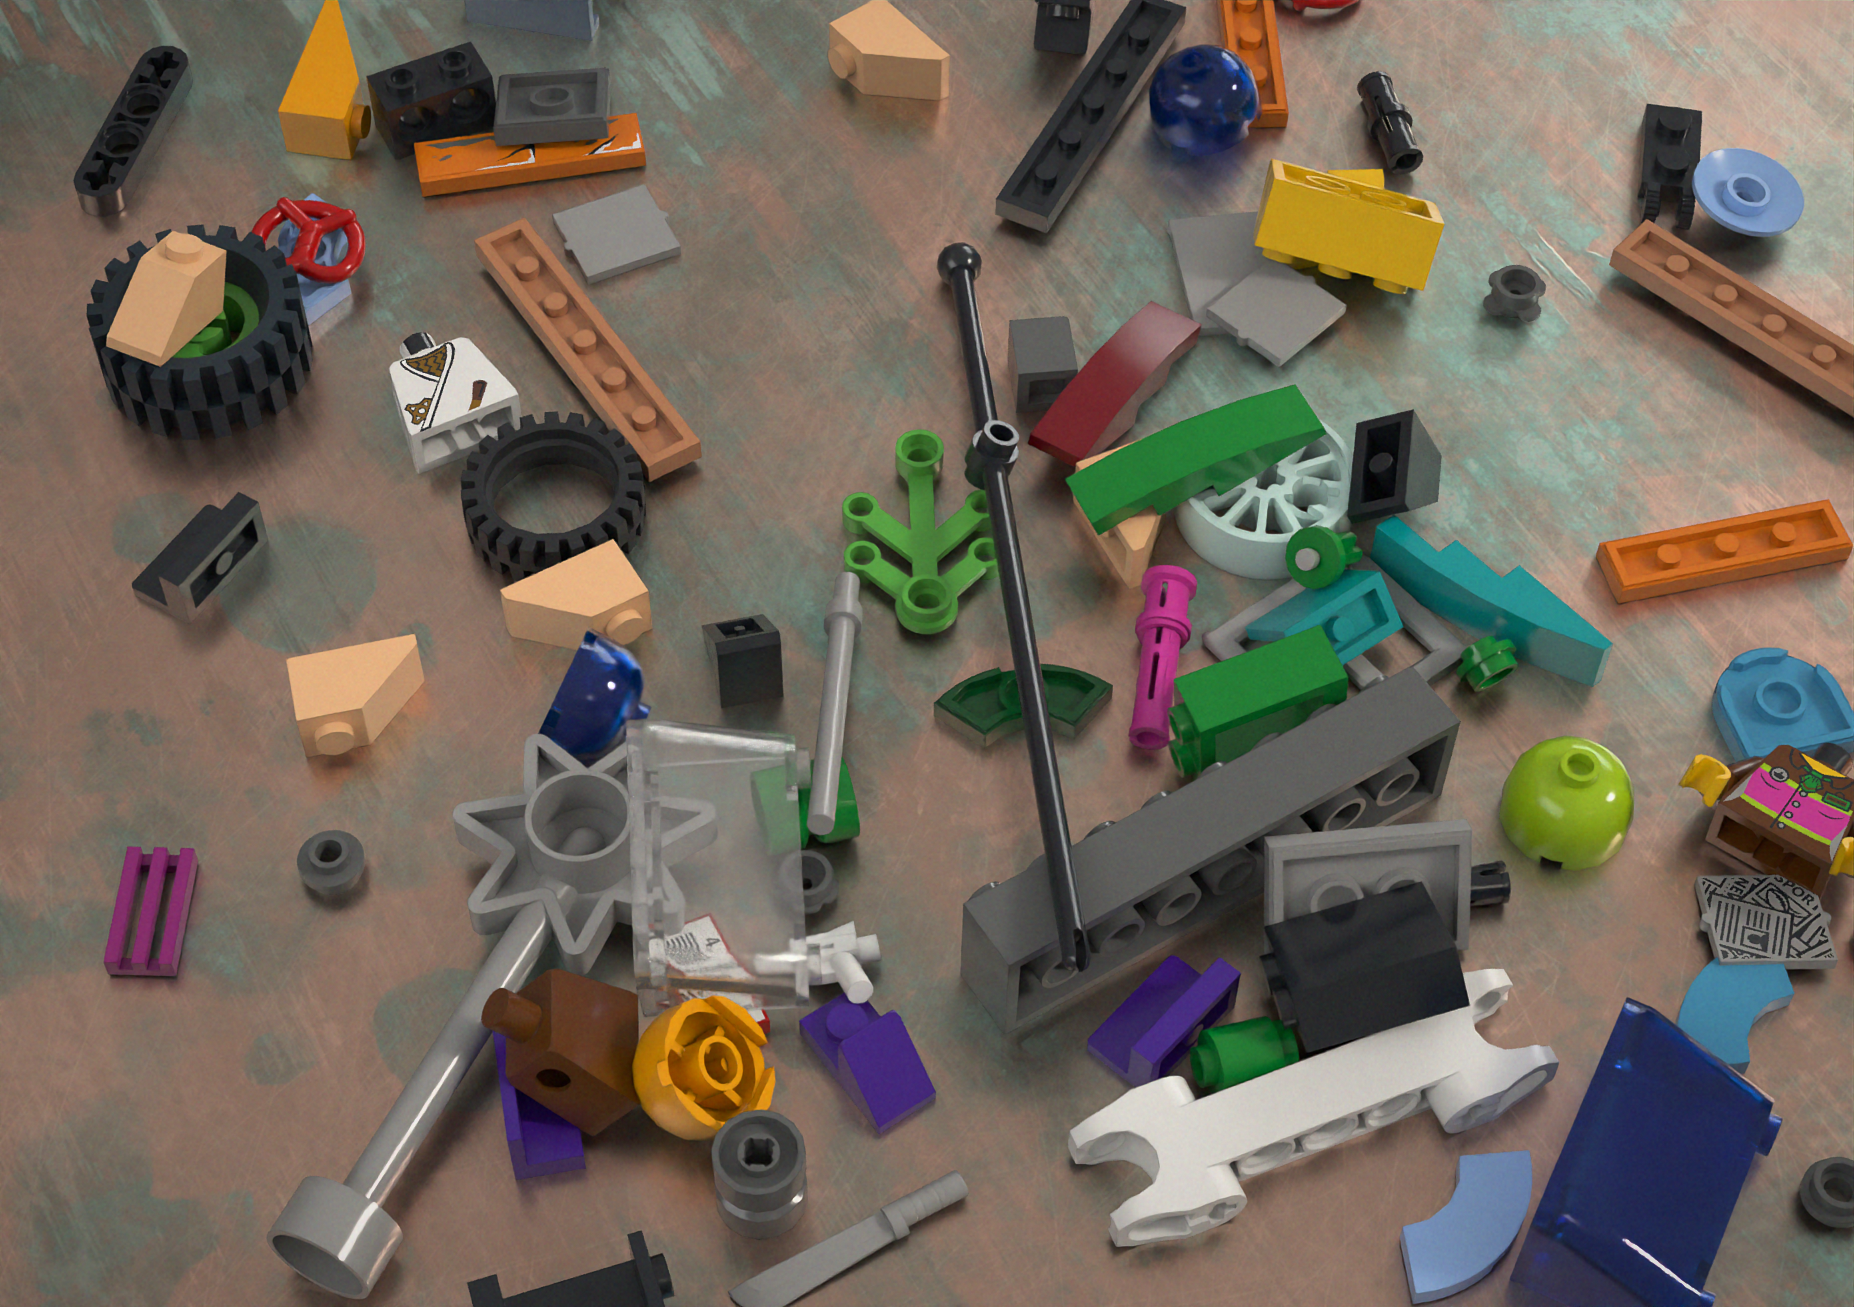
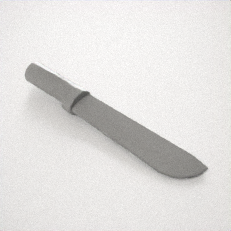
(835, 1254)

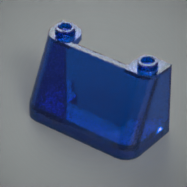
(1646, 1172)

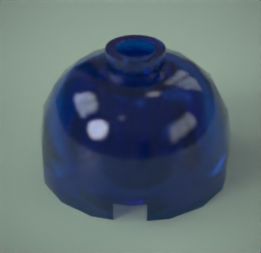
(1204, 99)
(596, 699)

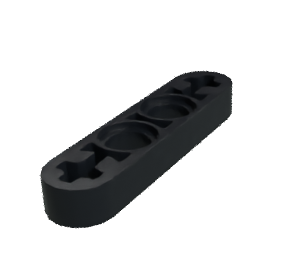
(122, 127)

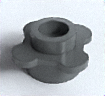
(1515, 293)

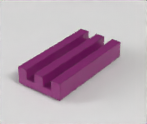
(125, 907)

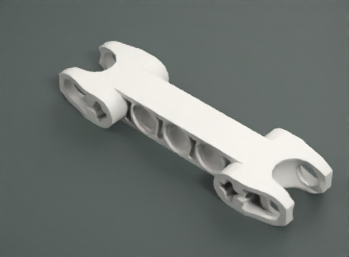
(1212, 1143)

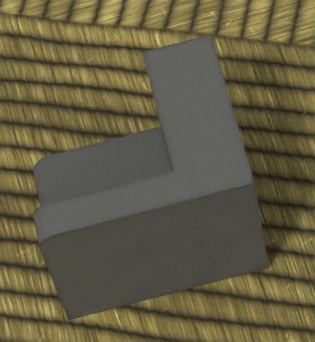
(1040, 361)

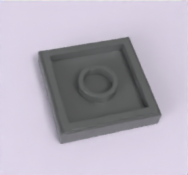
(552, 106)

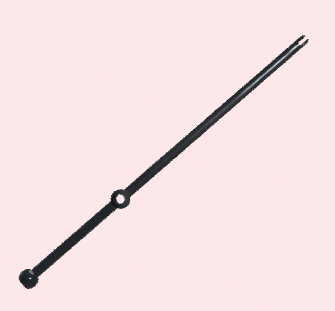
(989, 464)

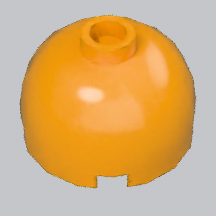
(701, 1067)

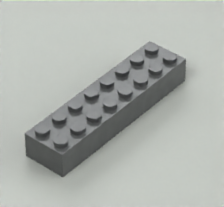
(1203, 845)

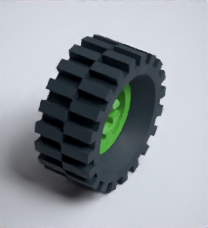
(211, 377)

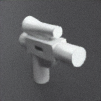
(843, 960)

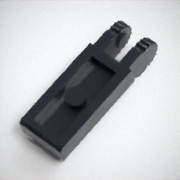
(1668, 161)

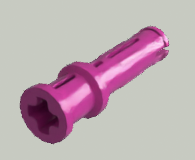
(1162, 632)

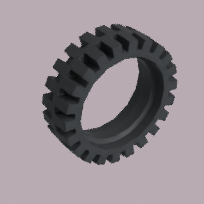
(550, 445)

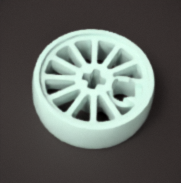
(1269, 501)

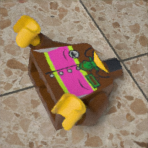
(1782, 811)

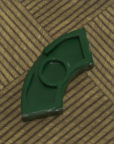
(990, 703)

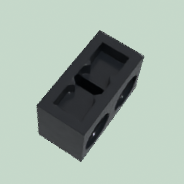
(432, 99)

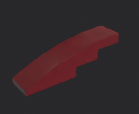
(1113, 383)

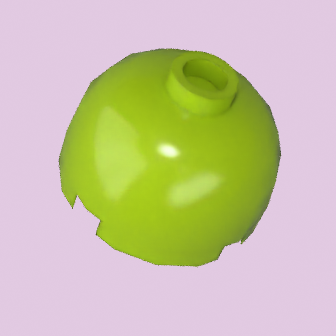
(1568, 802)

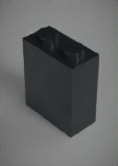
(1363, 967)

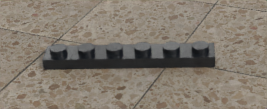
(1089, 113)

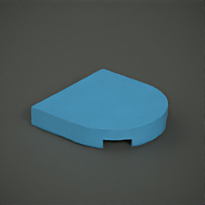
(1780, 701)

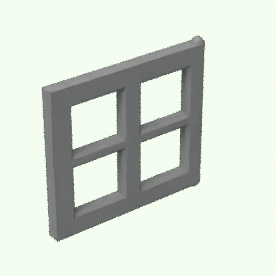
(1444, 646)

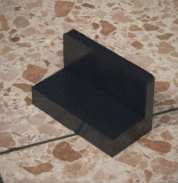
(203, 558)

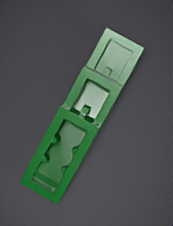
(1196, 453)

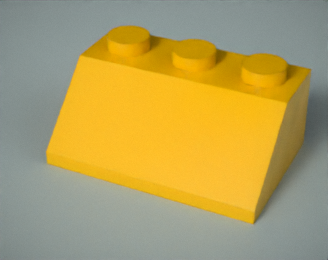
(1347, 227)

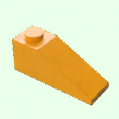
(324, 99)

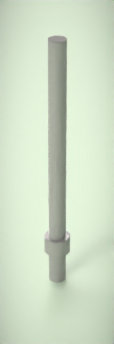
(842, 625)

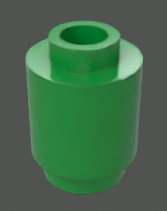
(1241, 1052)

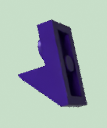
(869, 1059)

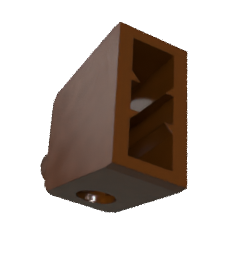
(570, 1045)

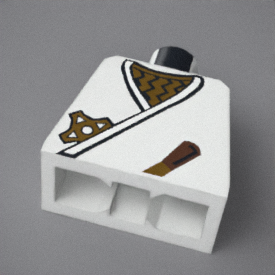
(449, 399)

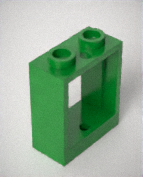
(1241, 700)

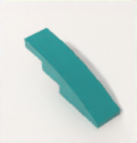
(1484, 604)

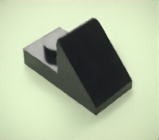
(1063, 25)

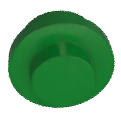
(1487, 663)

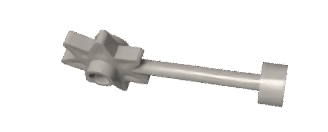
(553, 874)

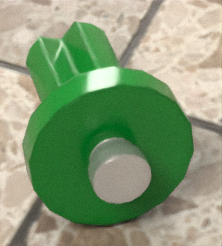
(1319, 555)

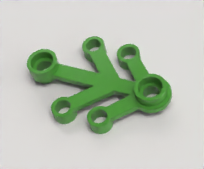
(919, 461)

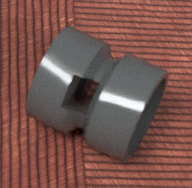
(760, 1174)

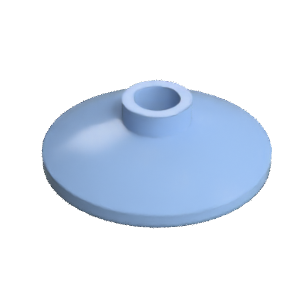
(1747, 192)

